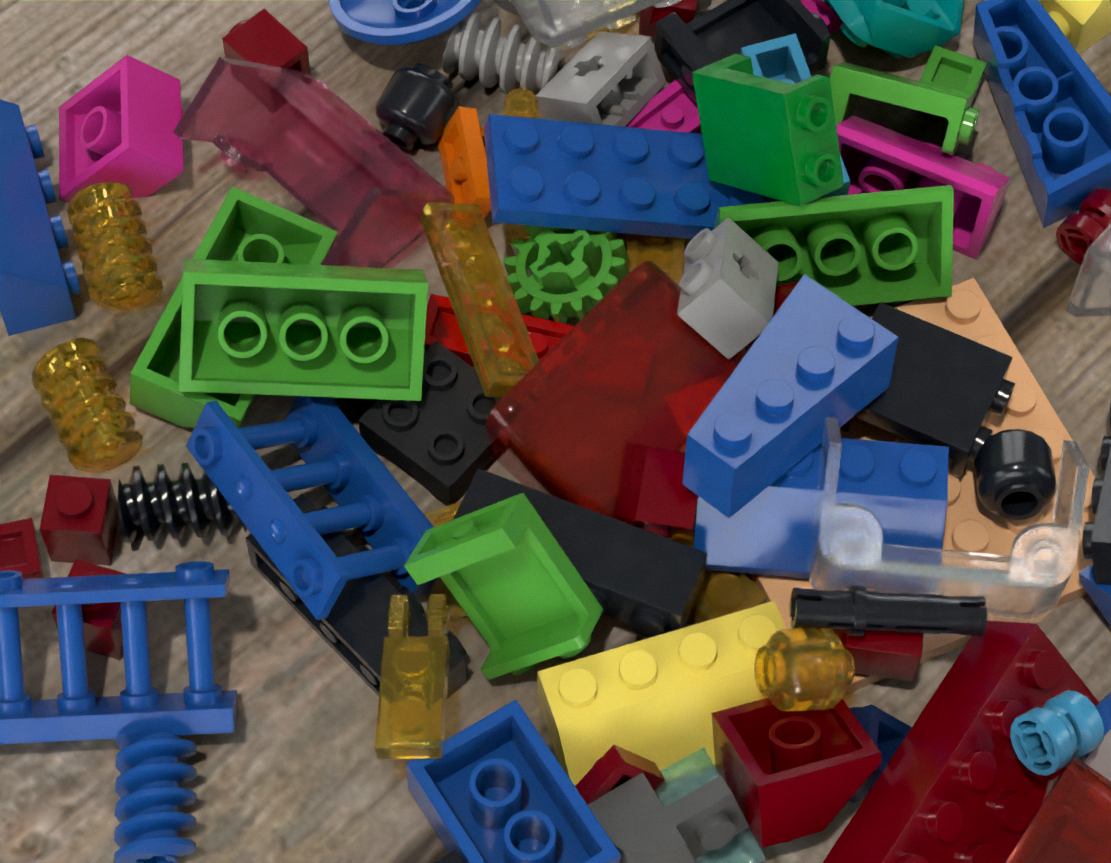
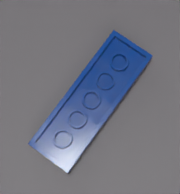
(603, 178)

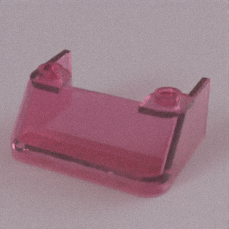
(317, 151)

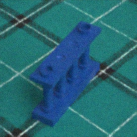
(334, 458)
(76, 710)

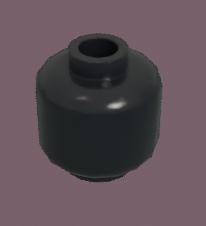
(416, 106)
(1015, 474)

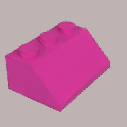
(889, 161)

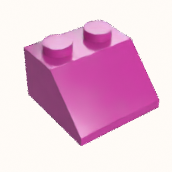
(121, 131)

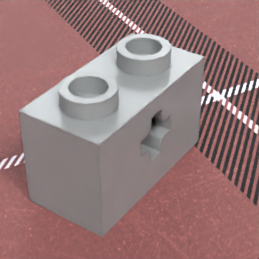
(604, 81)
(727, 287)

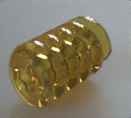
(114, 246)
(85, 406)

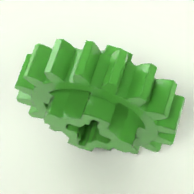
(562, 271)

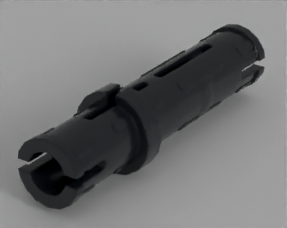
(876, 611)

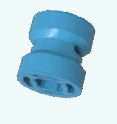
(1057, 732)

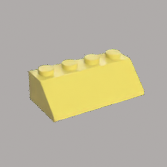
(655, 691)

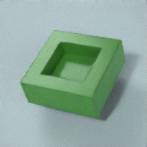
(953, 71)

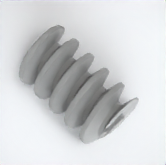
(499, 57)

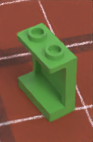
(851, 81)
(510, 584)

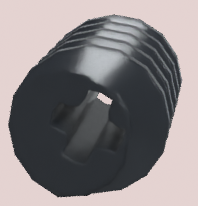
(172, 503)

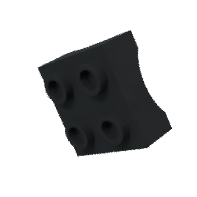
(440, 436)

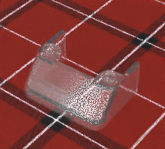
(1016, 587)

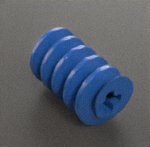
(152, 797)

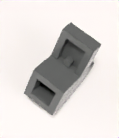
(673, 834)

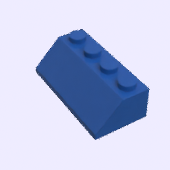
(32, 279)
(774, 530)

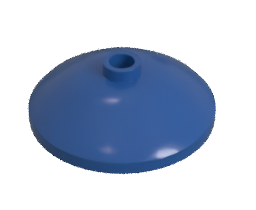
(399, 20)

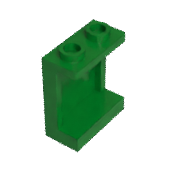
(768, 132)

